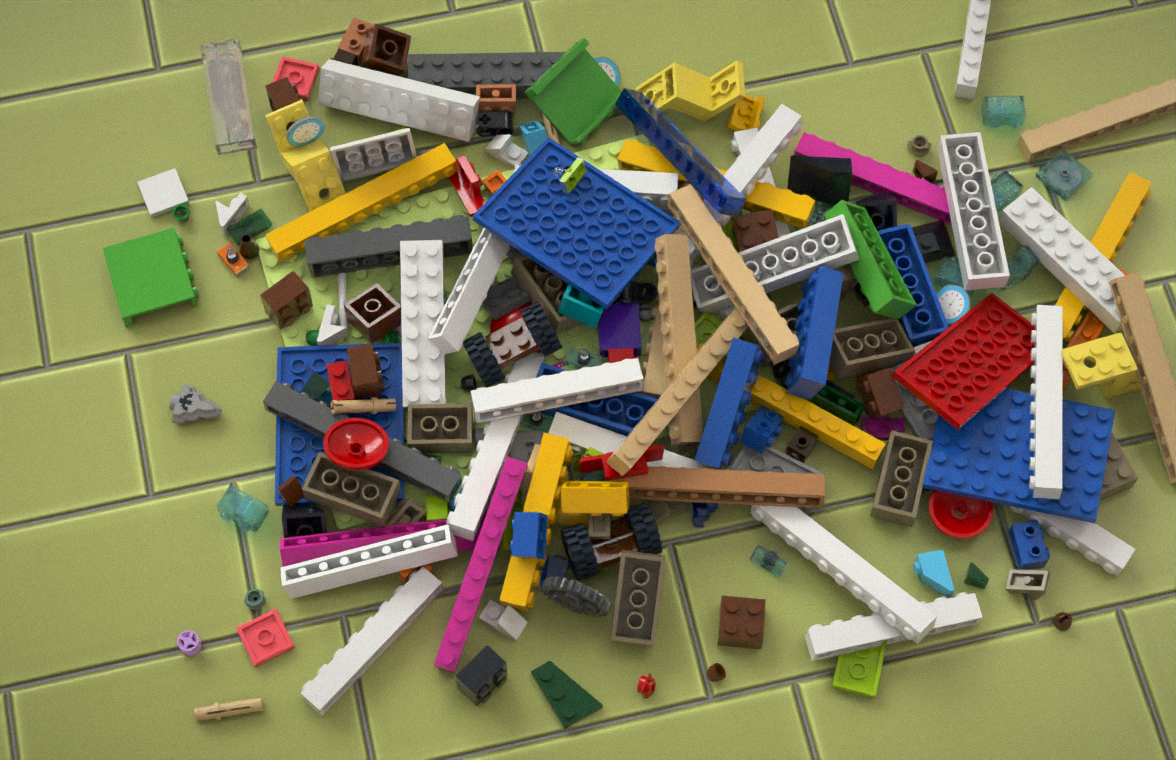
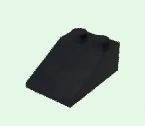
(820, 178)

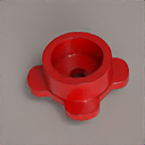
(646, 685)

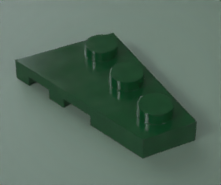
(564, 695)

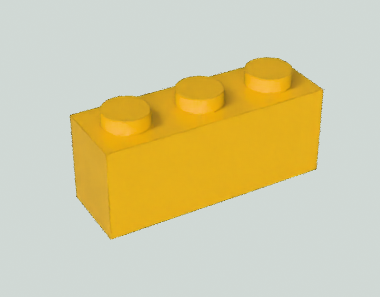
(594, 498)

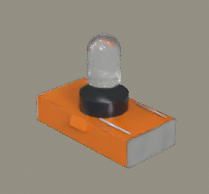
(233, 259)

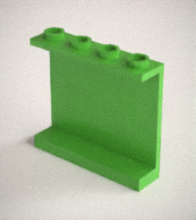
(575, 94)
(150, 273)

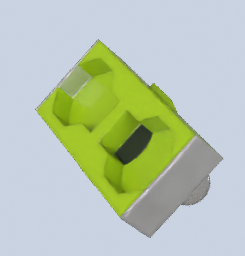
(571, 175)

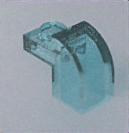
(1020, 266)

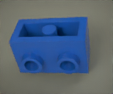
(762, 429)
(529, 535)
(1028, 545)

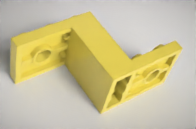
(694, 92)
(308, 164)
(1110, 365)

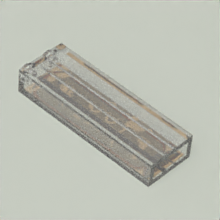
(228, 96)

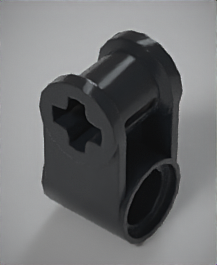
(495, 123)
(634, 292)

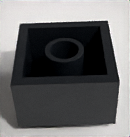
(482, 676)

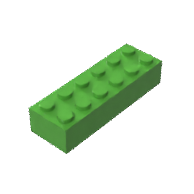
(875, 269)

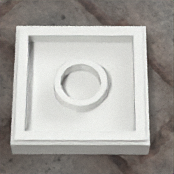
(163, 192)

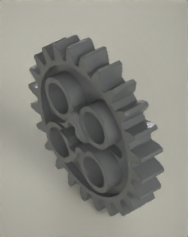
(576, 596)

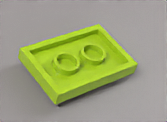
(860, 671)

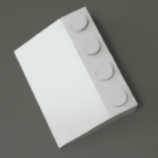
(373, 154)

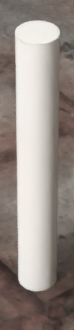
(342, 292)

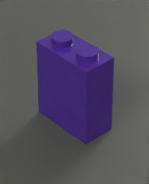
(619, 328)

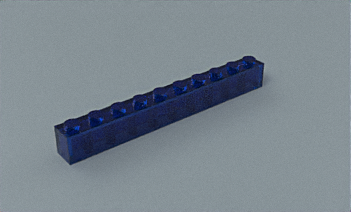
(680, 152)

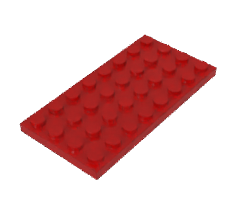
(970, 361)

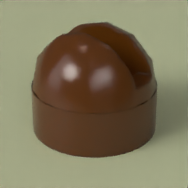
(1064, 625)
(716, 672)

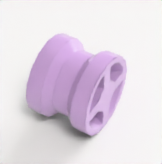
(189, 638)

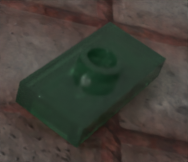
(252, 224)

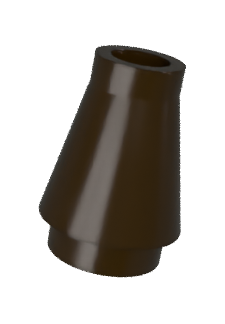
(248, 247)

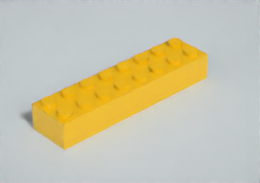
(542, 497)

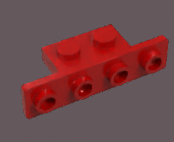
(467, 185)
(595, 463)

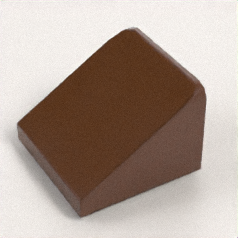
(924, 171)
(291, 491)

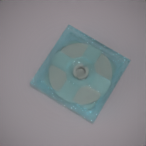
(1064, 174)

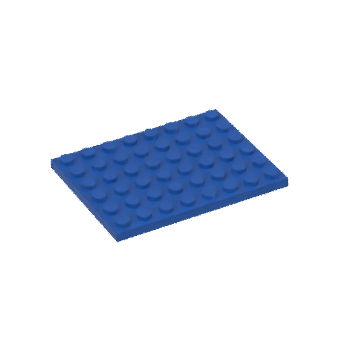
(587, 238)
(299, 448)
(992, 456)

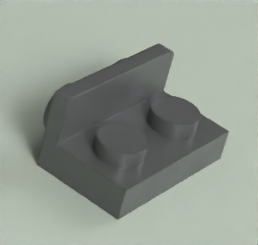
(505, 298)

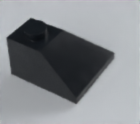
(881, 210)
(933, 241)
(303, 520)

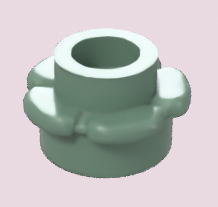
(255, 593)

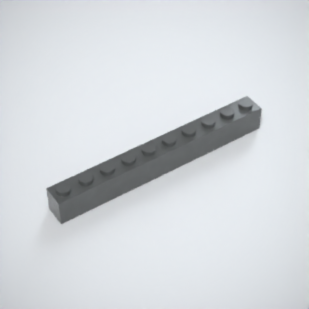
(400, 460)

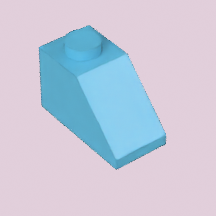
(533, 135)
(934, 572)

